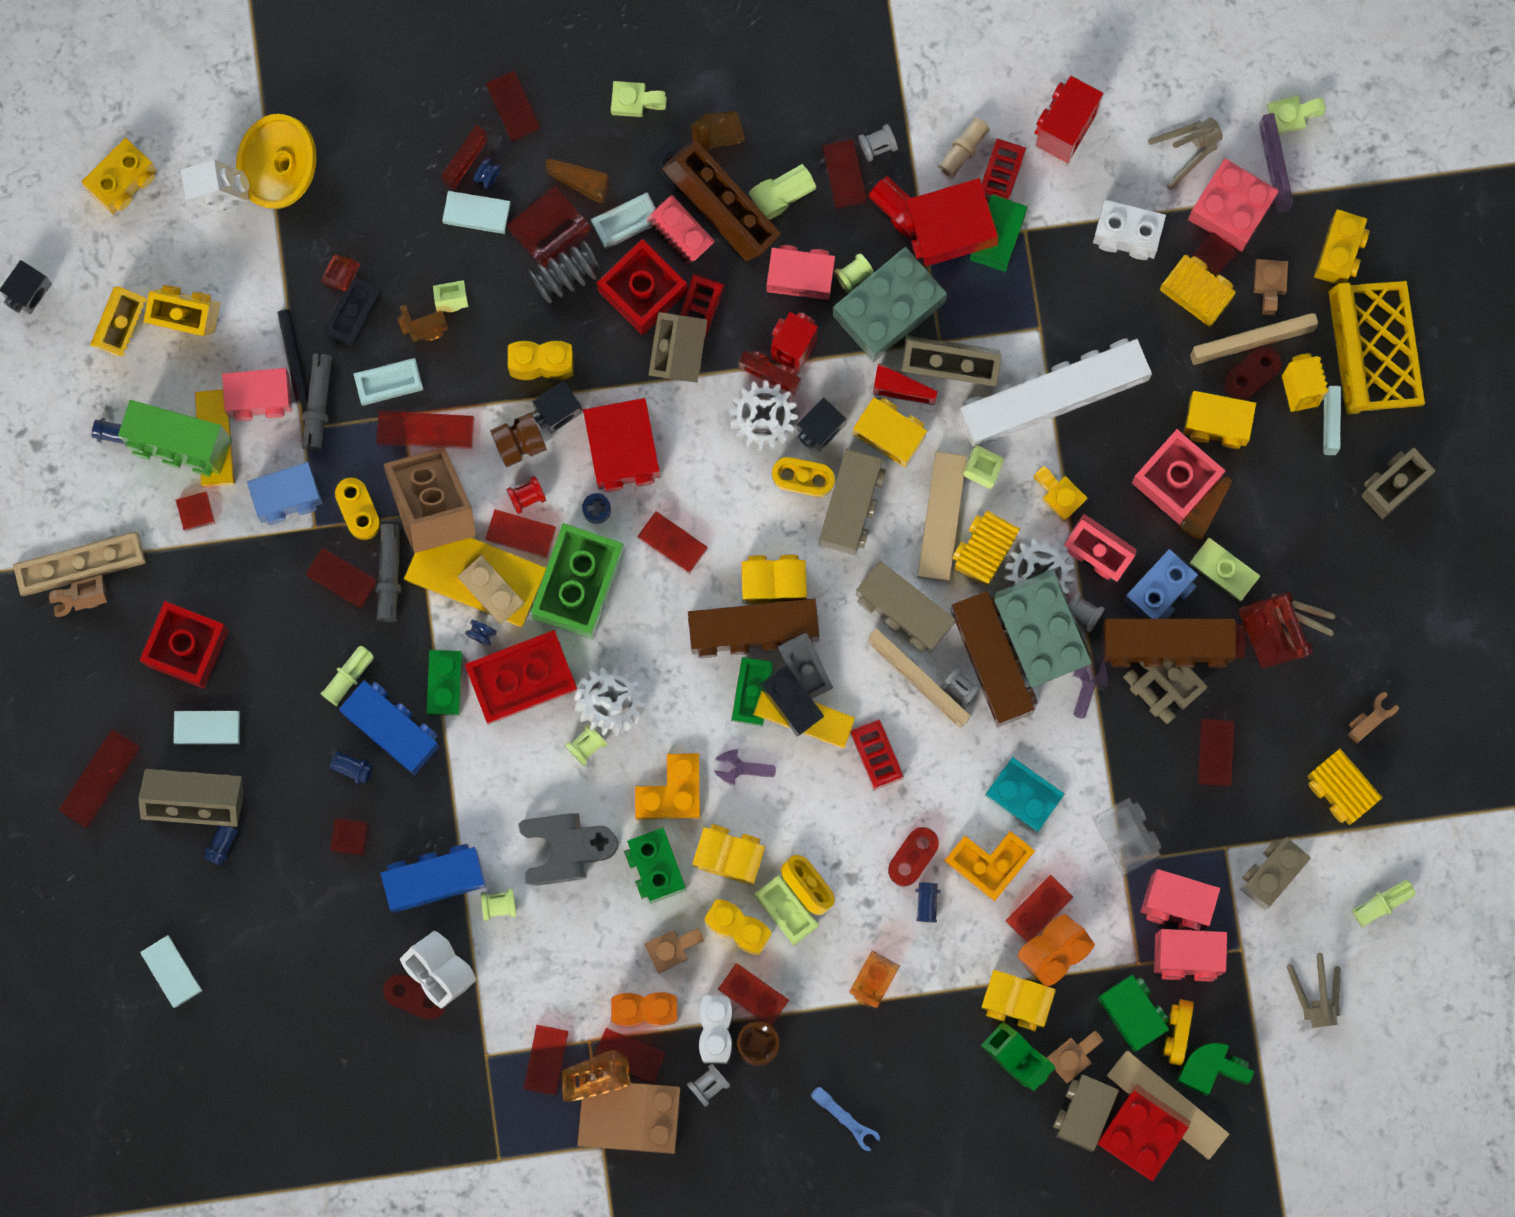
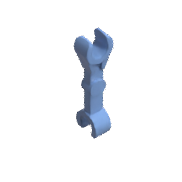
(843, 1117)

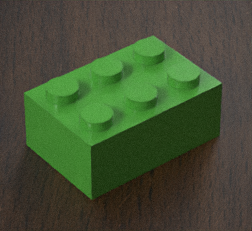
(174, 438)
(577, 581)

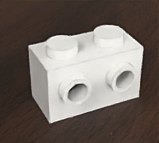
(215, 186)
(1129, 230)

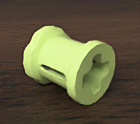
(854, 273)
(586, 745)
(498, 904)

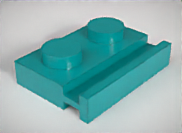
(1024, 794)

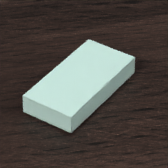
(476, 212)
(624, 221)
(388, 381)
(1332, 417)
(206, 727)
(171, 971)

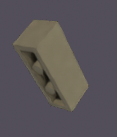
(951, 360)
(852, 502)
(904, 608)
(191, 797)

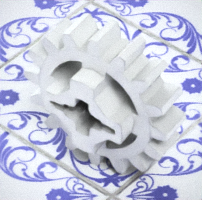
(772, 426)
(1031, 561)
(607, 703)

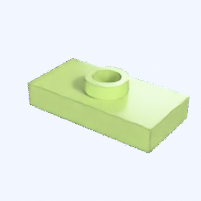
(1224, 570)
(786, 910)

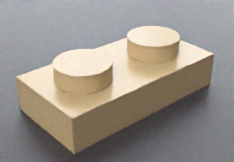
(491, 590)

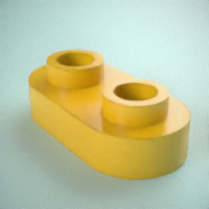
(803, 477)
(357, 507)
(807, 884)
(1181, 1019)

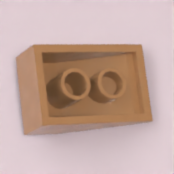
(430, 500)
(632, 1119)

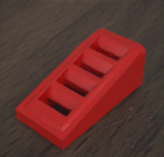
(1001, 144)
(714, 300)
(898, 386)
(888, 778)

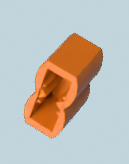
(1055, 950)
(655, 1009)

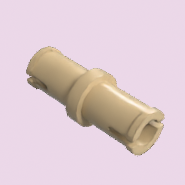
(963, 148)

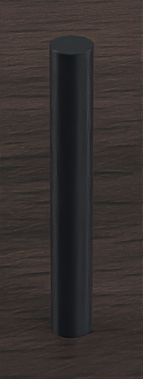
(292, 356)

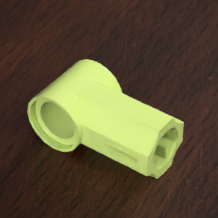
(774, 196)

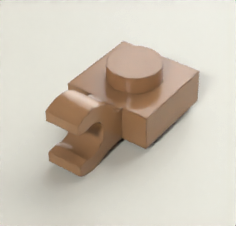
(1270, 280)
(82, 594)
(1363, 725)
(669, 950)
(1071, 1058)

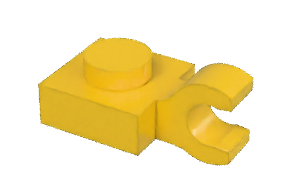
(1062, 496)

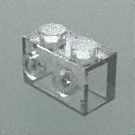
(1127, 836)

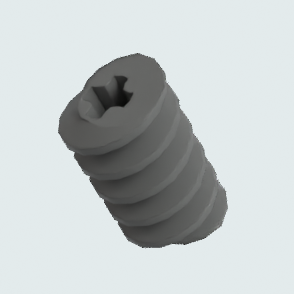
(565, 272)

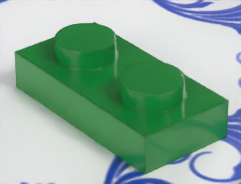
(751, 674)
(444, 682)

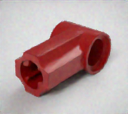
(892, 201)

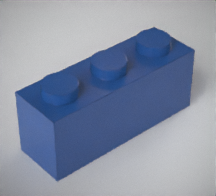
(390, 726)
(433, 878)

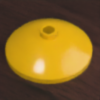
(265, 159)

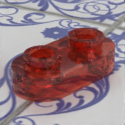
(1253, 373)
(913, 856)
(413, 998)

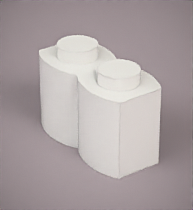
(438, 969)
(715, 1040)

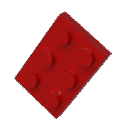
(521, 677)

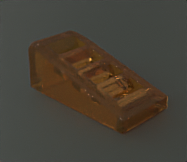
(584, 180)
(1200, 517)
(614, 1070)

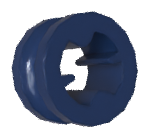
(487, 173)
(590, 501)
(480, 632)

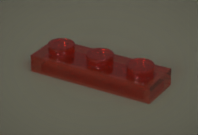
(425, 430)
(99, 778)

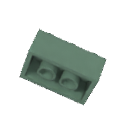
(889, 304)
(1042, 628)

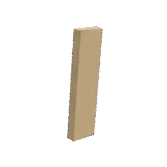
(1254, 338)
(942, 517)
(79, 563)
(918, 678)
(1202, 1133)

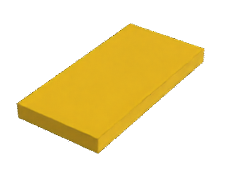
(440, 566)

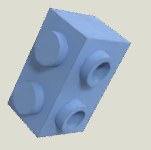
(285, 493)
(1162, 587)

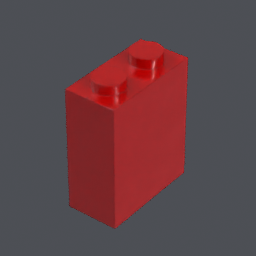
(950, 222)
(622, 444)

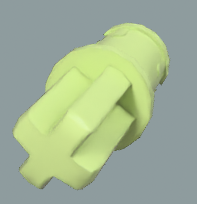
(347, 675)
(1383, 903)

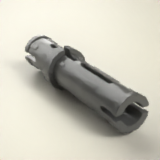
(317, 402)
(388, 573)

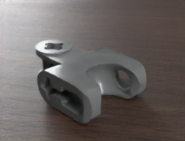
(569, 845)

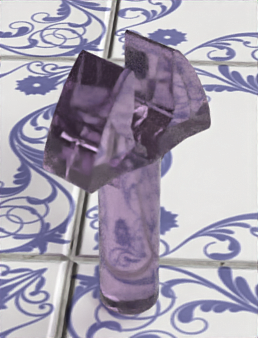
(1088, 687)
(743, 768)

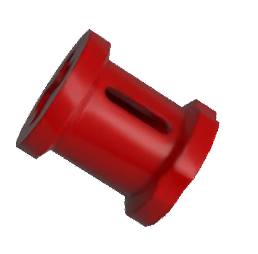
(526, 494)

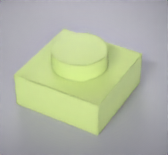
(450, 296)
(983, 467)

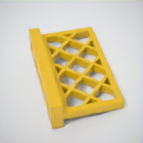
(1350, 353)

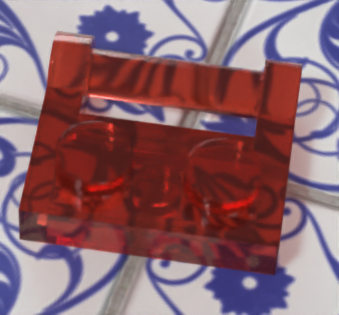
(544, 218)
(1268, 634)

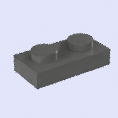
(805, 665)

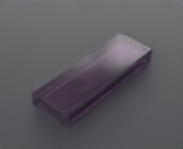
(1276, 162)

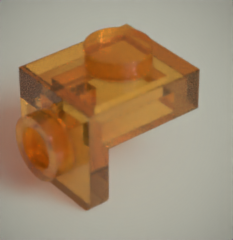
(718, 130)
(427, 327)
(874, 979)

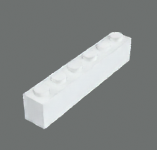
(1054, 393)

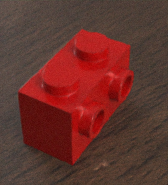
(794, 340)

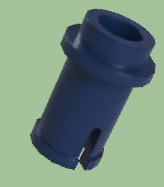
(106, 431)
(351, 767)
(220, 845)
(927, 902)

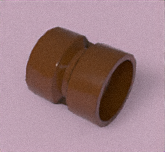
(518, 440)
(758, 1043)

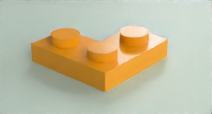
(677, 799)
(990, 872)

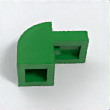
(1018, 1057)
(1206, 1062)

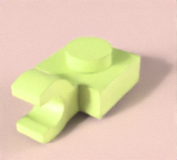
(631, 99)
(1291, 114)

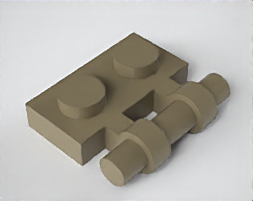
(1179, 683)

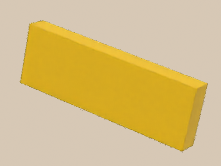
(211, 409)
(832, 728)

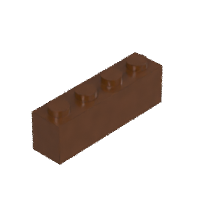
(721, 200)
(751, 627)
(1169, 641)
(993, 660)

